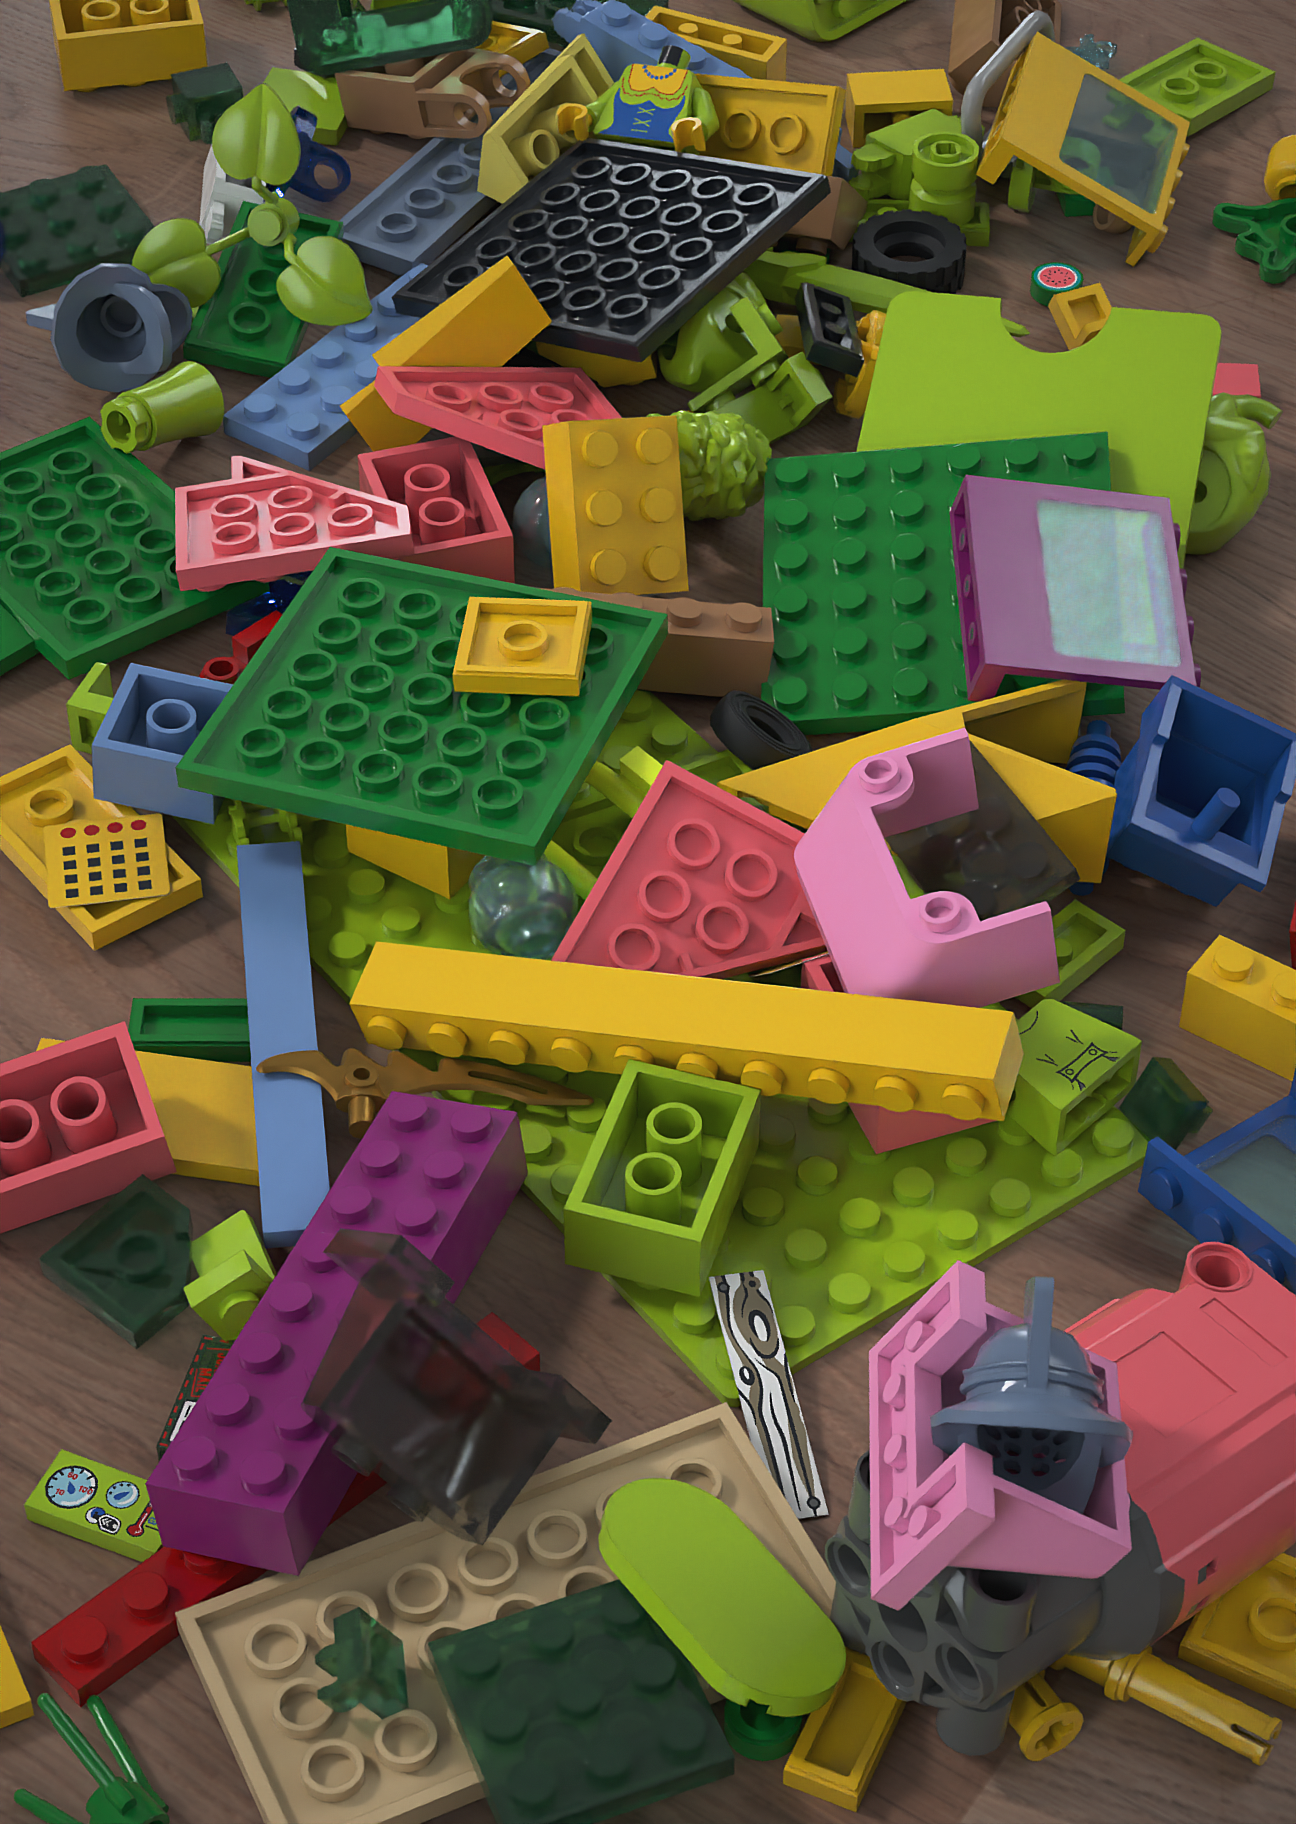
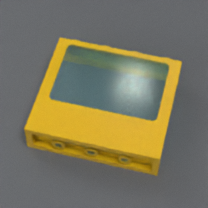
(1090, 138)

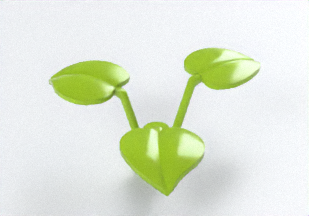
(260, 143)

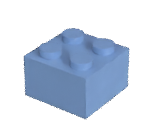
(147, 735)

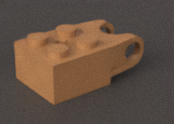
(431, 94)

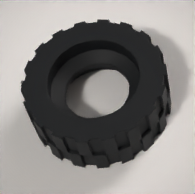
(912, 235)

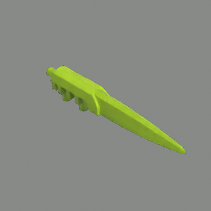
(781, 275)

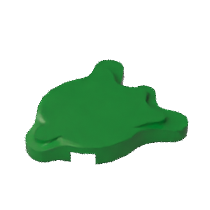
(1264, 235)

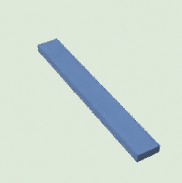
(281, 1021)

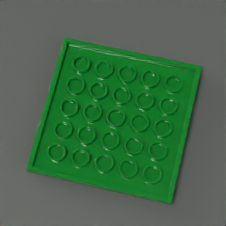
(869, 577)
(361, 723)

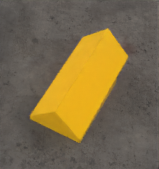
(471, 329)

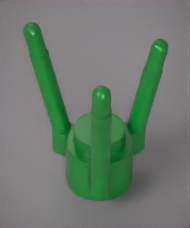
(115, 1798)

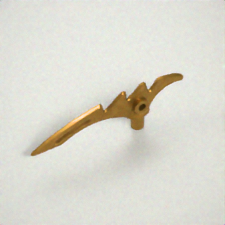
(363, 1085)

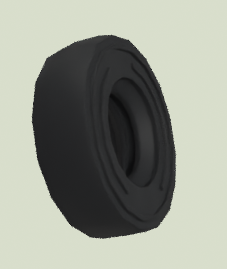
(756, 730)

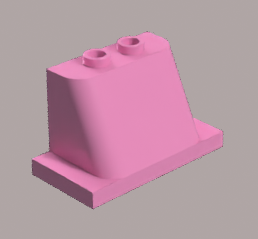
(952, 1508)

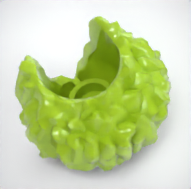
(720, 464)

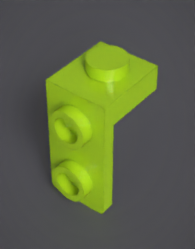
(761, 330)
(784, 401)
(231, 1273)

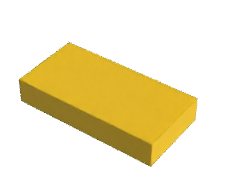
(845, 1737)

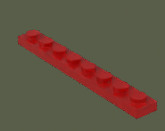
(138, 1610)

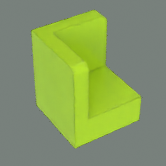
(89, 707)

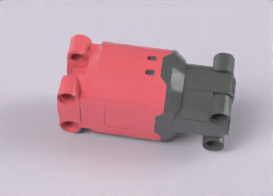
(1207, 1486)

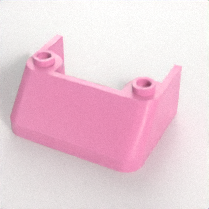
(926, 944)

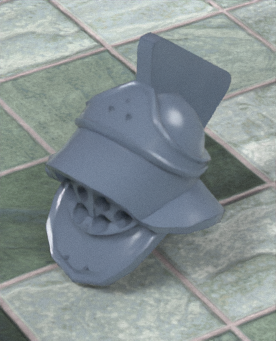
(115, 327)
(1032, 1397)

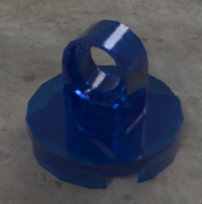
(311, 156)

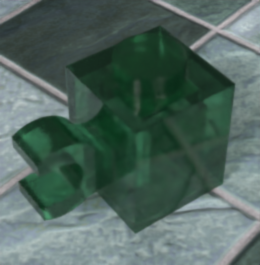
(202, 98)

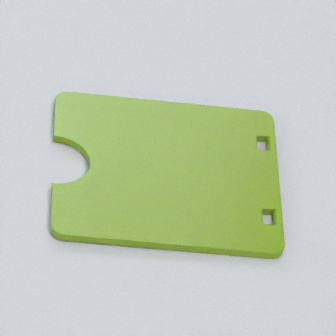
(960, 377)

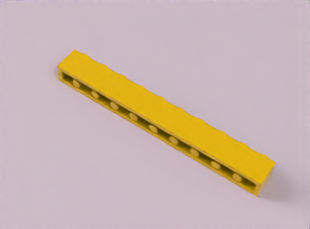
(727, 1030)

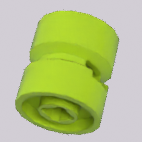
(945, 175)

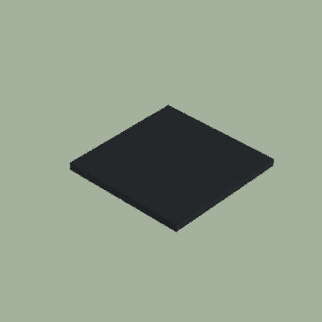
(624, 241)

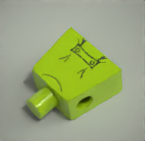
(1069, 1072)

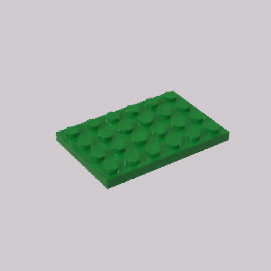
(94, 551)

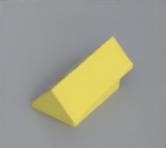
(527, 133)

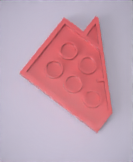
(494, 404)
(277, 525)
(696, 889)

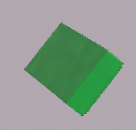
(192, 1028)

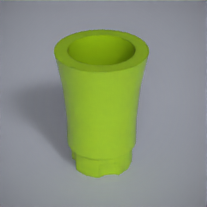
(167, 409)

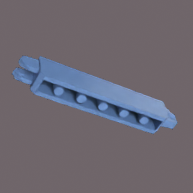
(627, 37)

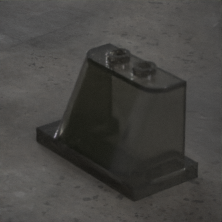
(432, 1395)

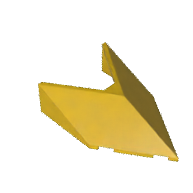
(1014, 736)

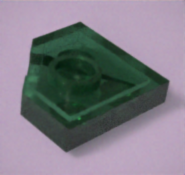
(128, 1261)

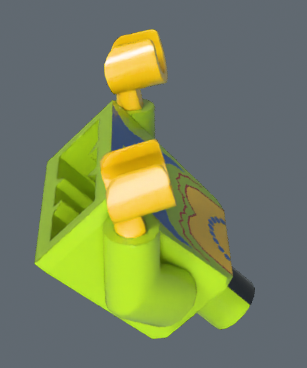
(649, 108)

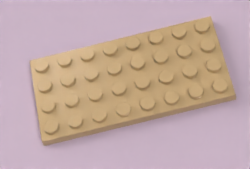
(426, 1584)

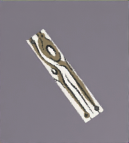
(767, 1388)

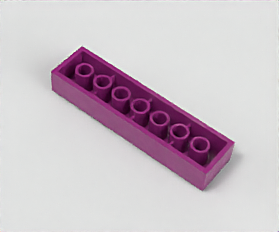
(248, 1465)

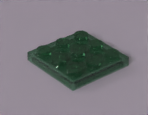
(68, 227)
(579, 1710)

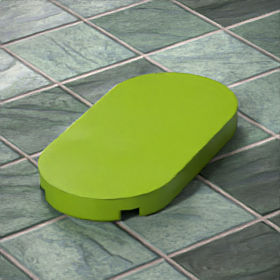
(721, 1596)

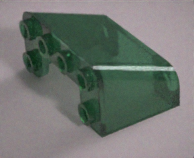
(338, 40)

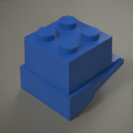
(1202, 794)

